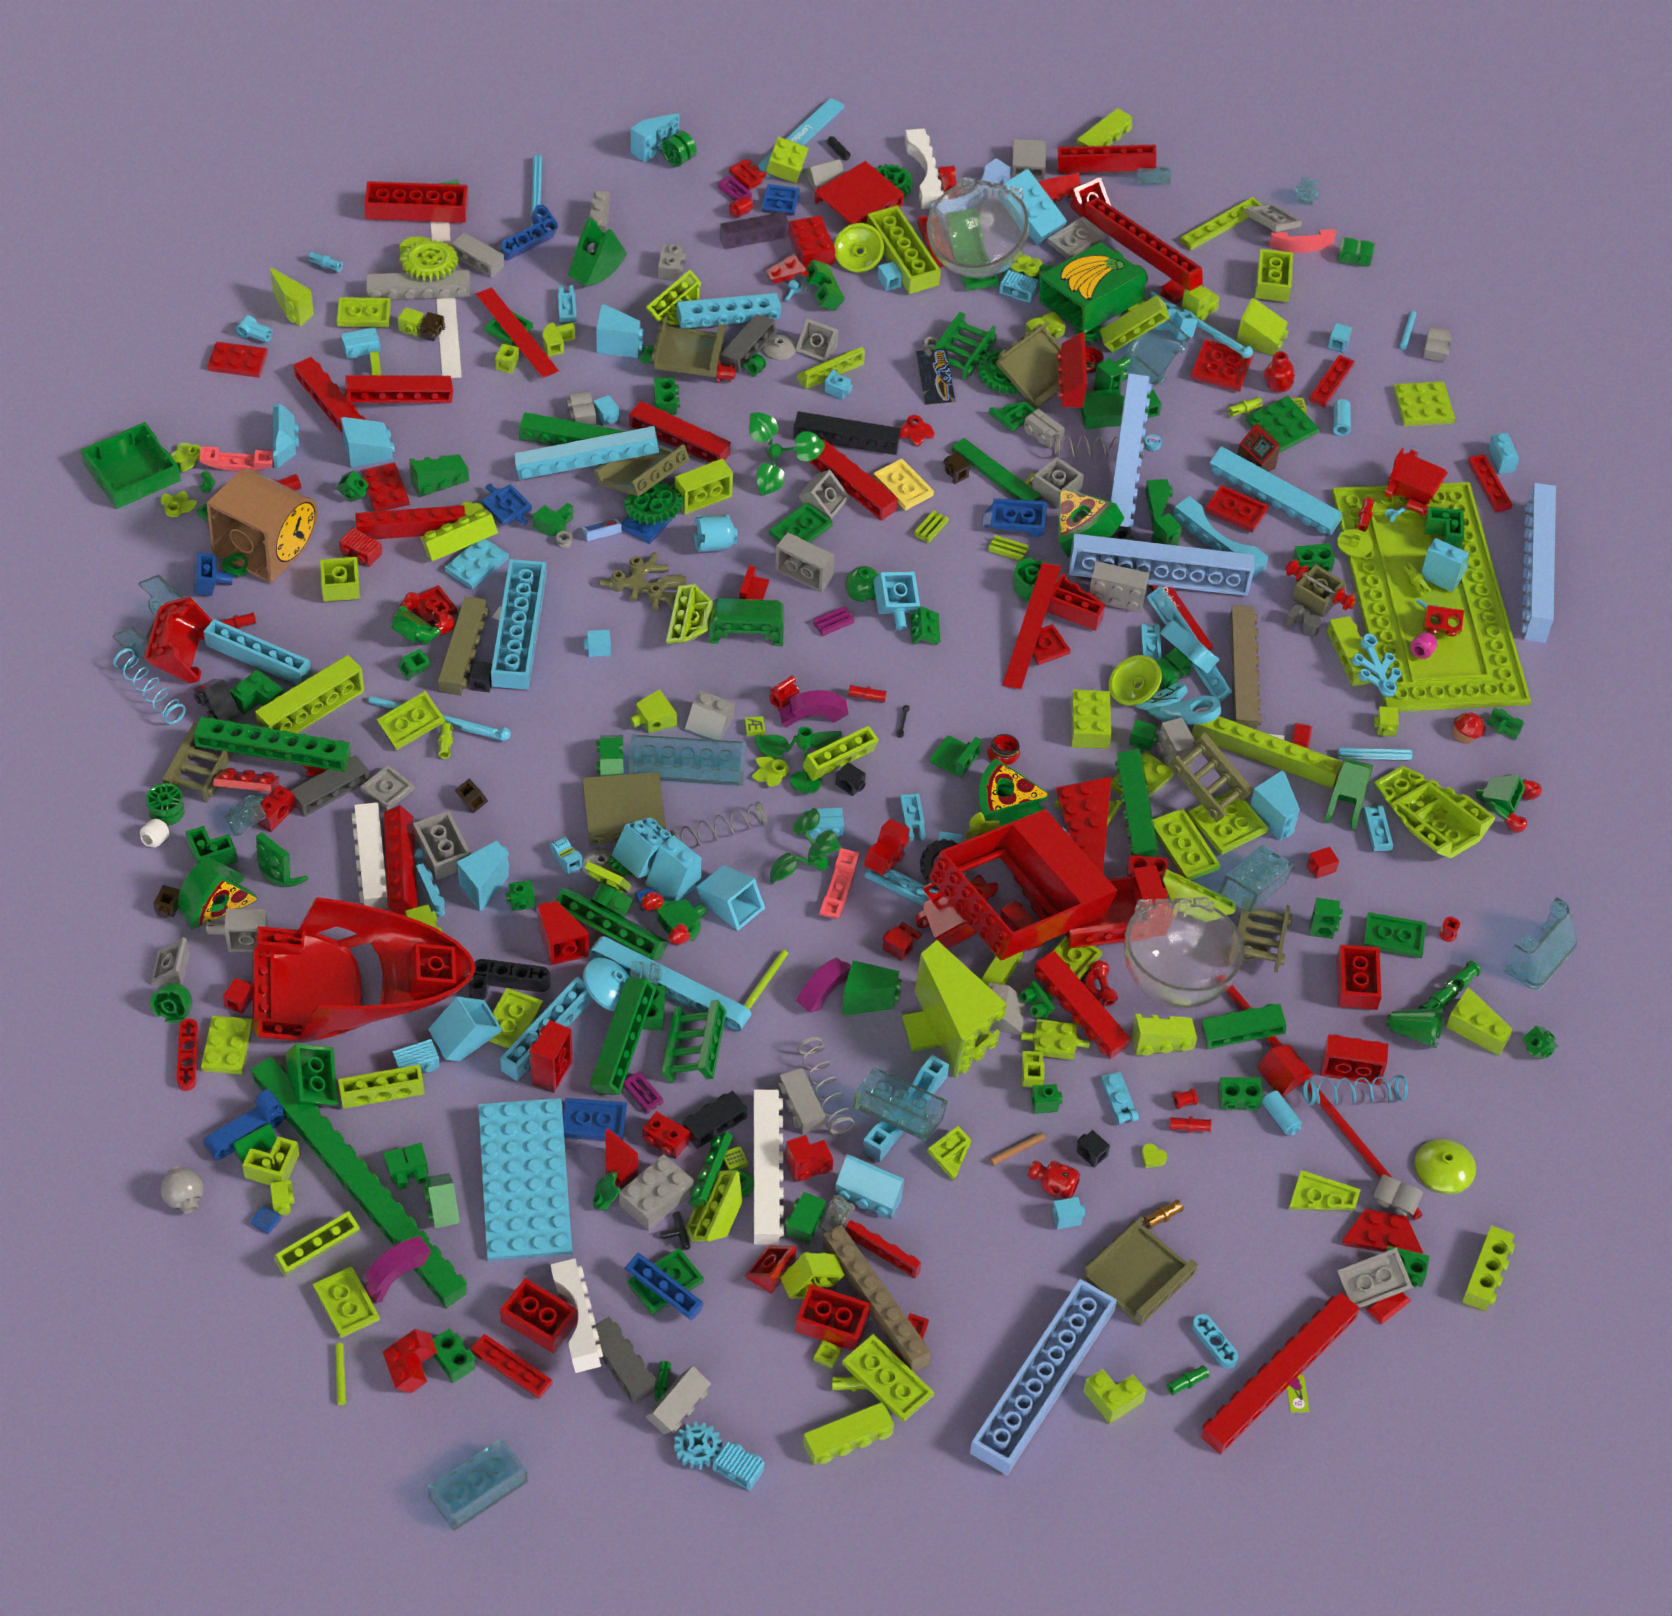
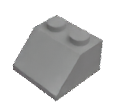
(824, 494)
(710, 716)
(1015, 1010)

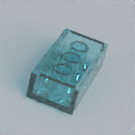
(1256, 878)
(900, 1104)
(477, 1484)

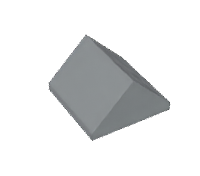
(823, 173)
(817, 340)
(171, 963)

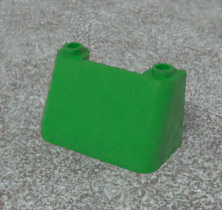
(747, 617)

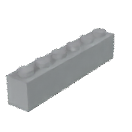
(403, 286)

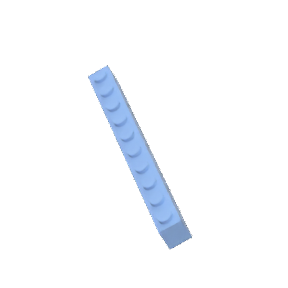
(1130, 445)

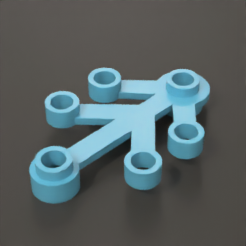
(1386, 686)

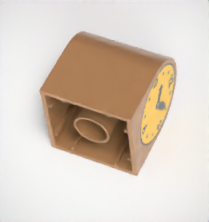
(261, 522)

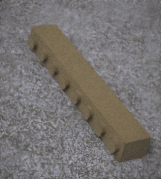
(1244, 666)
(883, 1306)

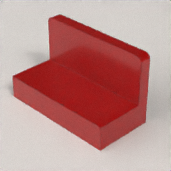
(753, 586)

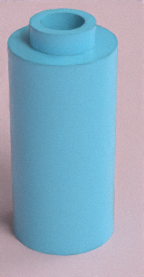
(1341, 417)
(1282, 1113)

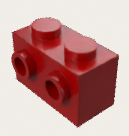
(665, 1135)

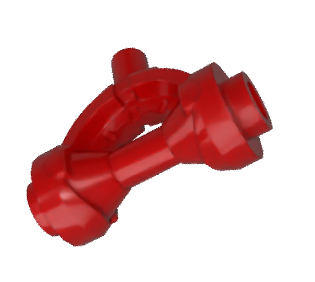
(1099, 970)

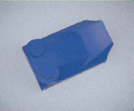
(1017, 516)

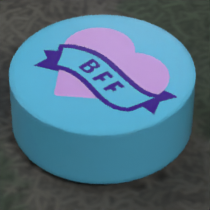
(1152, 442)

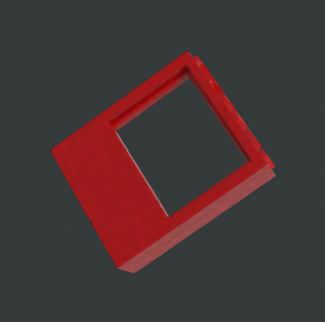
(1047, 866)

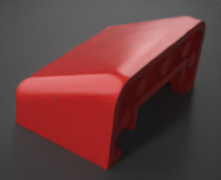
(175, 638)

